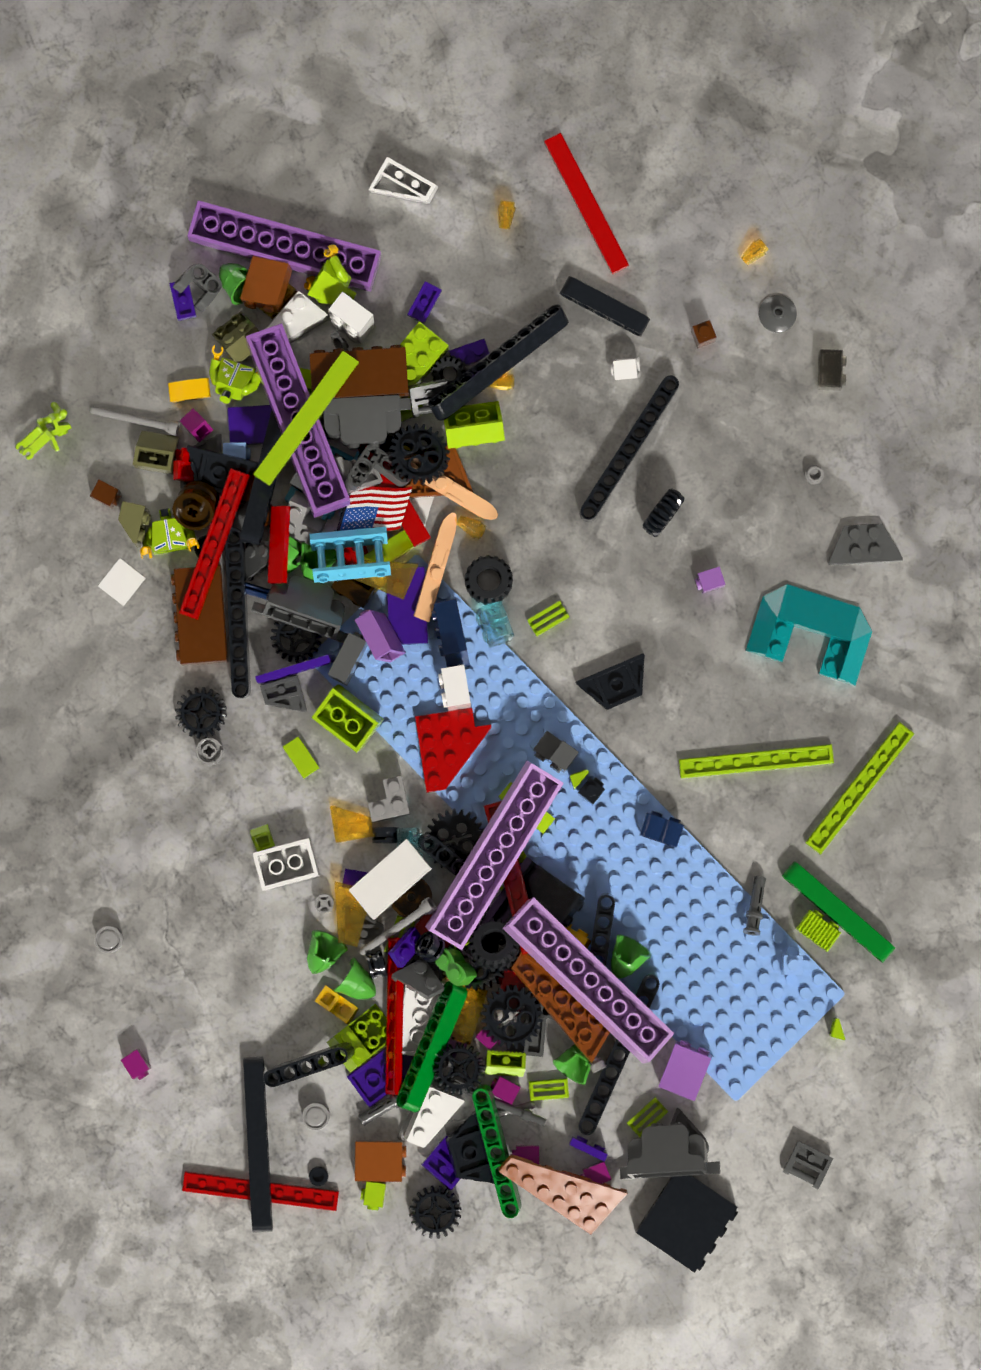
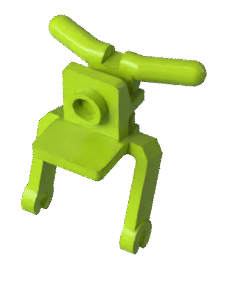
(41, 434)

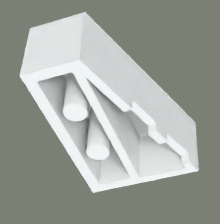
(402, 183)
(299, 317)
(432, 1116)

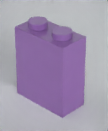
(379, 635)
(685, 1070)

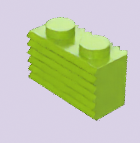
(818, 930)
(505, 1063)

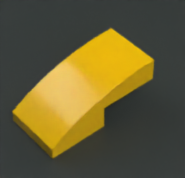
(189, 389)
(337, 1004)

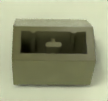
(233, 336)
(155, 452)
(134, 521)

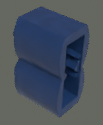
(661, 829)

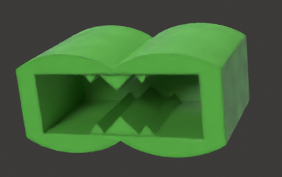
(456, 968)

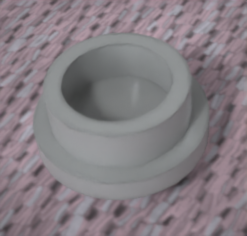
(814, 474)

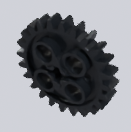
(426, 470)
(450, 823)
(492, 945)
(501, 1002)

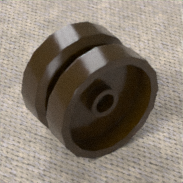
(195, 505)
(404, 906)

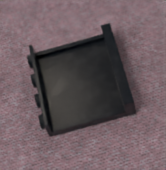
(546, 889)
(687, 1220)

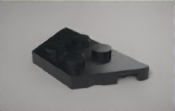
(215, 466)
(616, 684)
(469, 1152)

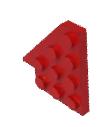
(447, 744)

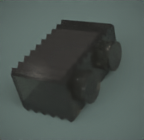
(831, 370)

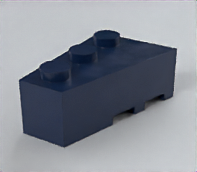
(450, 633)

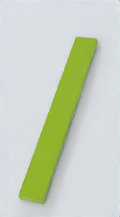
(306, 418)
(756, 761)
(859, 788)

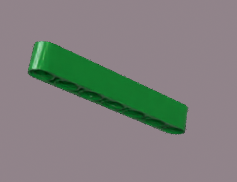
(838, 911)
(433, 1040)
(496, 1141)

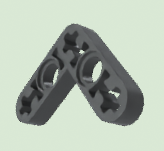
(375, 462)

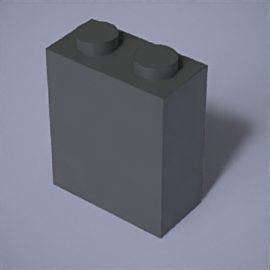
(348, 658)

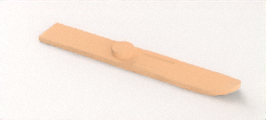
(462, 496)
(436, 568)

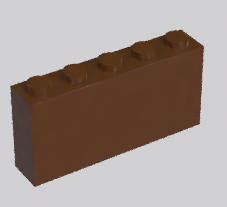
(377, 374)
(201, 639)

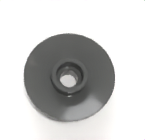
(774, 322)

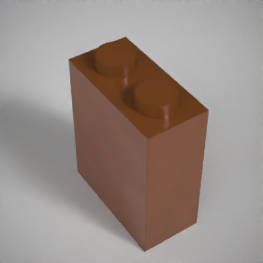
(266, 284)
(380, 1161)

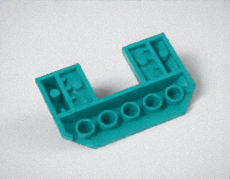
(818, 614)

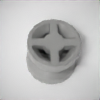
(324, 903)

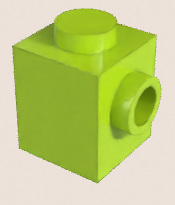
(373, 1195)

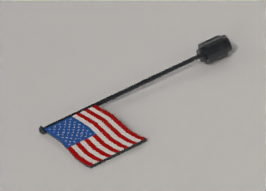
(375, 508)

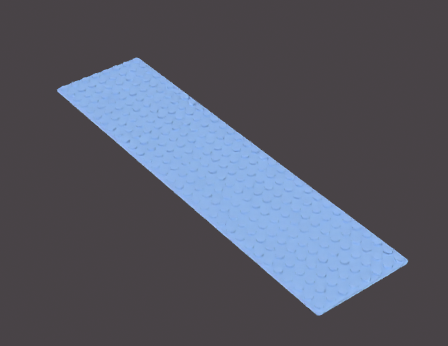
(678, 902)

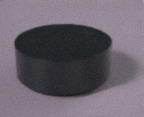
(318, 1176)

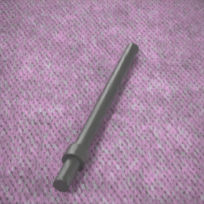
(525, 1114)

